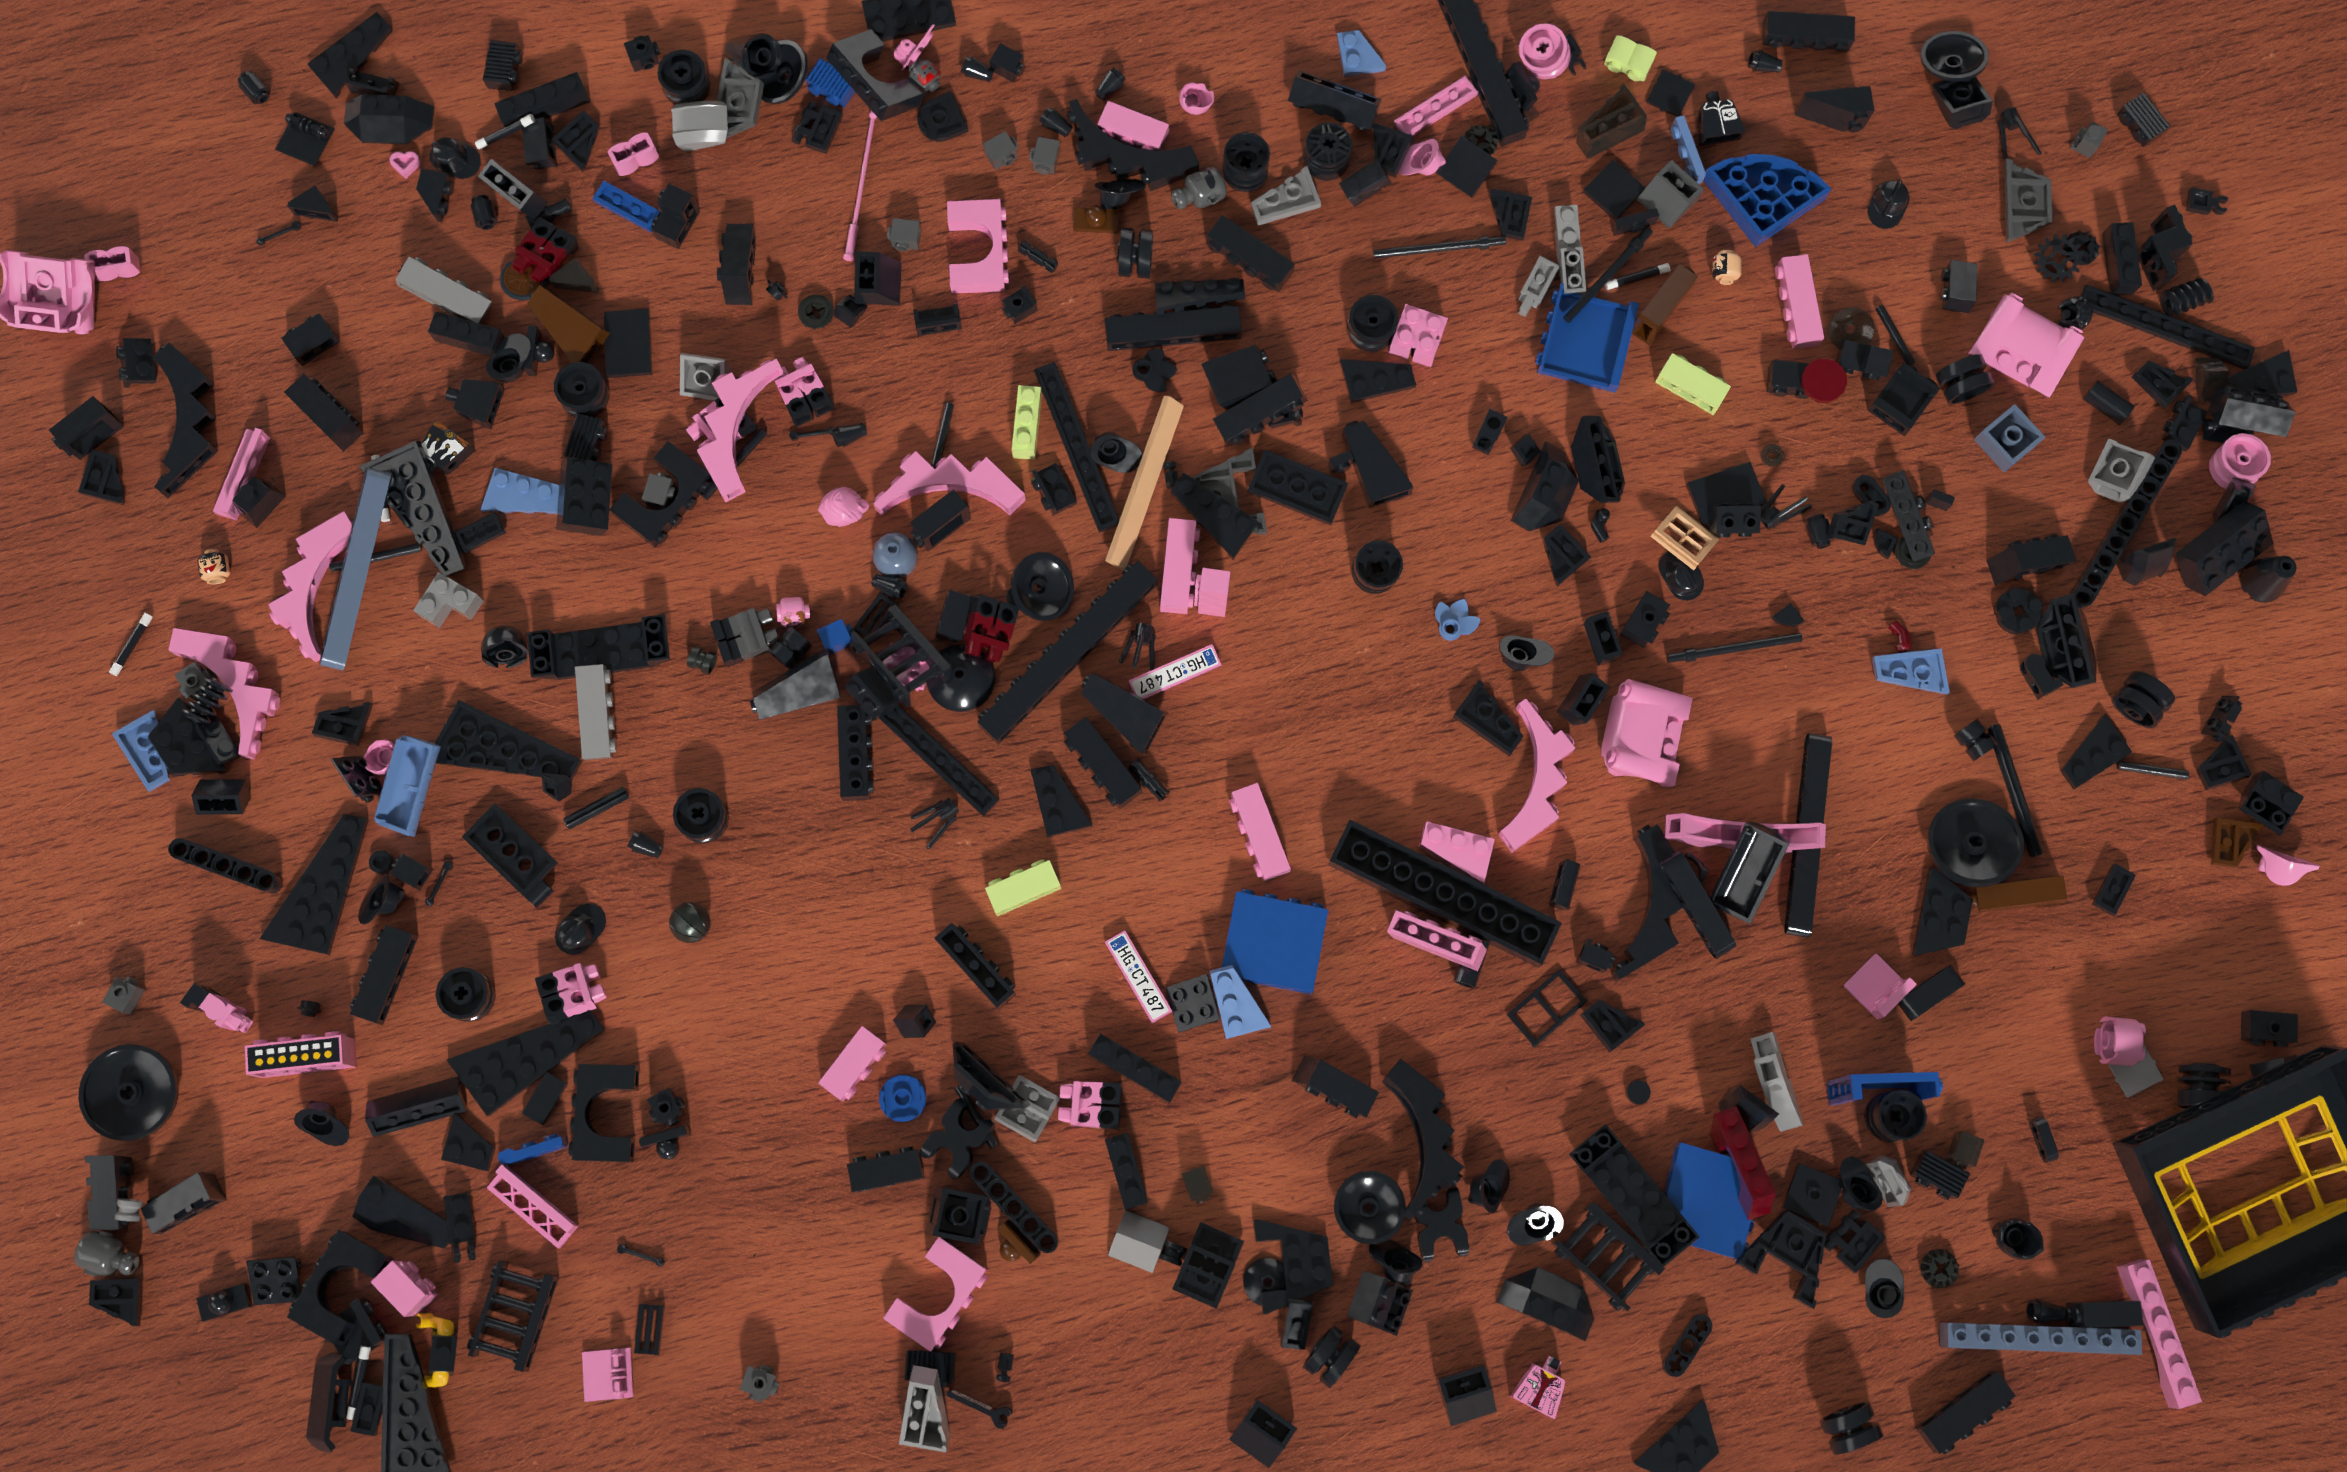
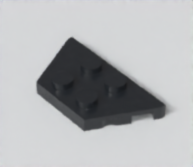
(180, 744)
(1942, 915)
(1684, 1446)

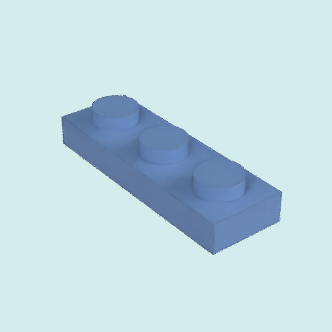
(1687, 149)

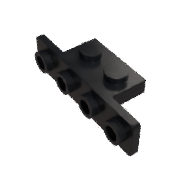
(1910, 515)

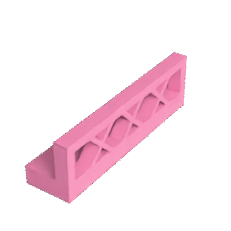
(241, 471)
(535, 1198)

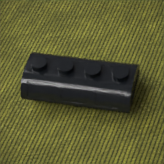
(1749, 871)

